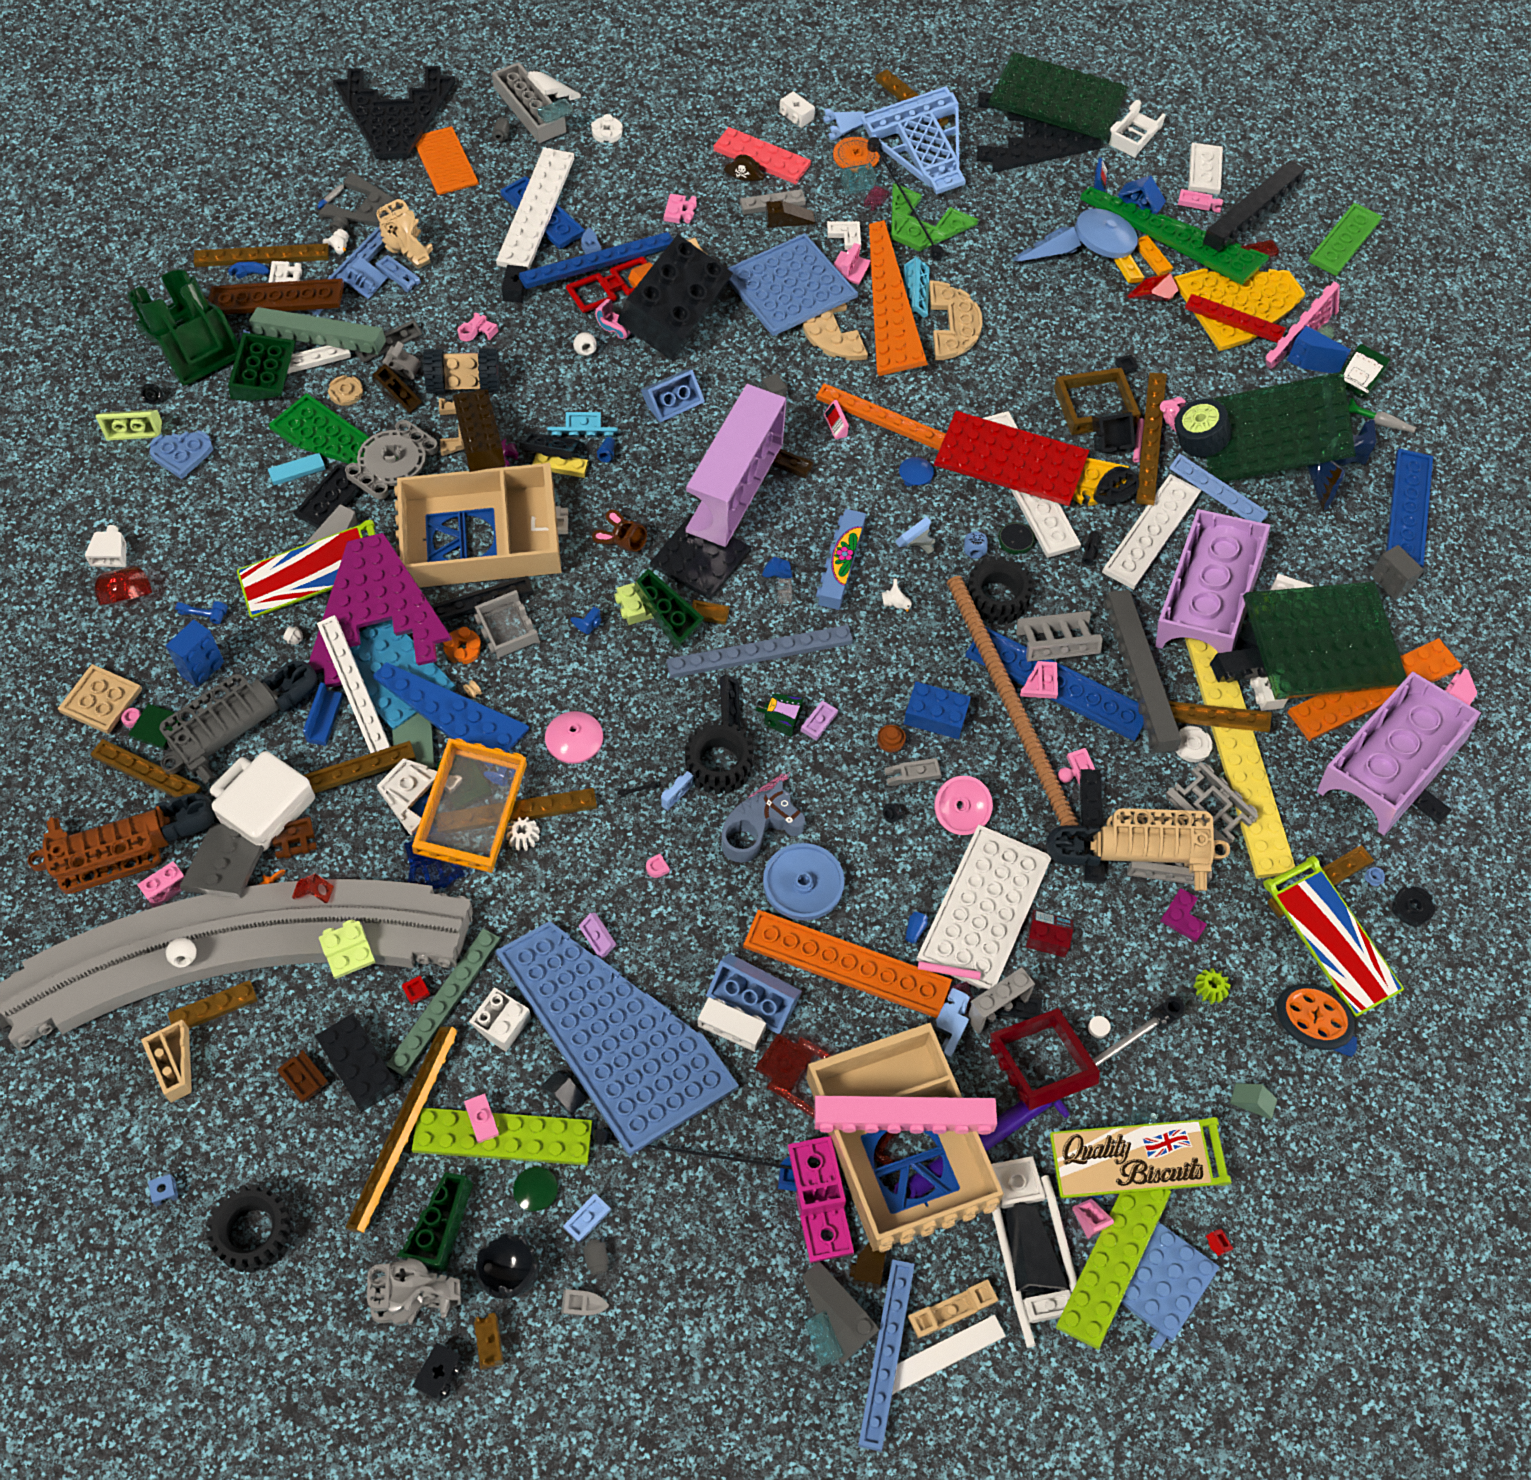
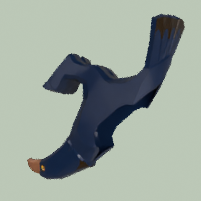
(1329, 475)

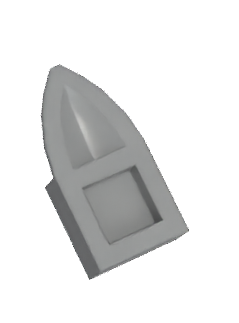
(582, 1303)

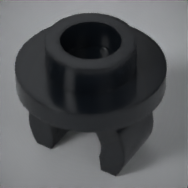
(892, 813)

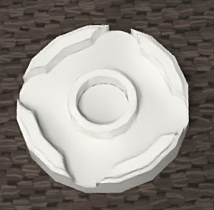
(1194, 744)

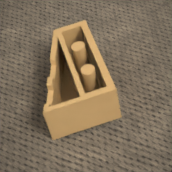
(170, 1059)

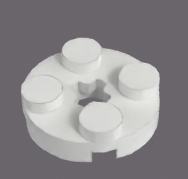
(607, 122)

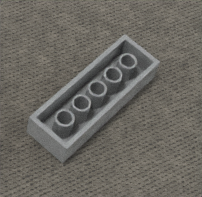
(524, 100)

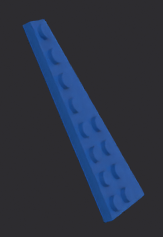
(452, 712)

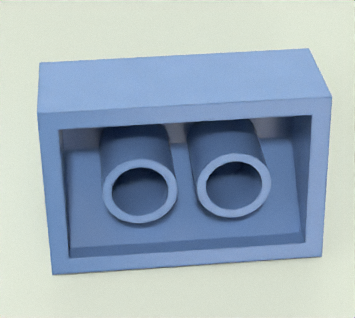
(673, 395)

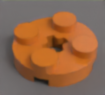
(466, 655)

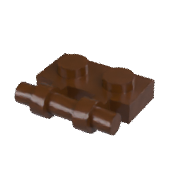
(294, 832)

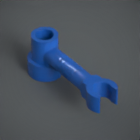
(215, 613)

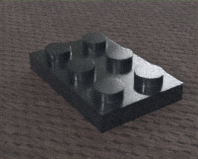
(549, 445)

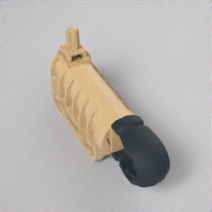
(1143, 841)

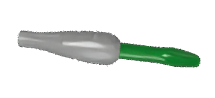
(1381, 418)

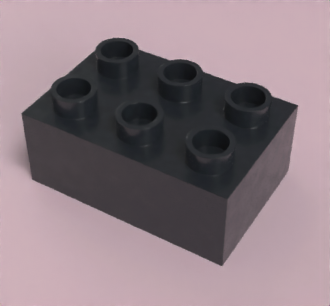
(674, 297)

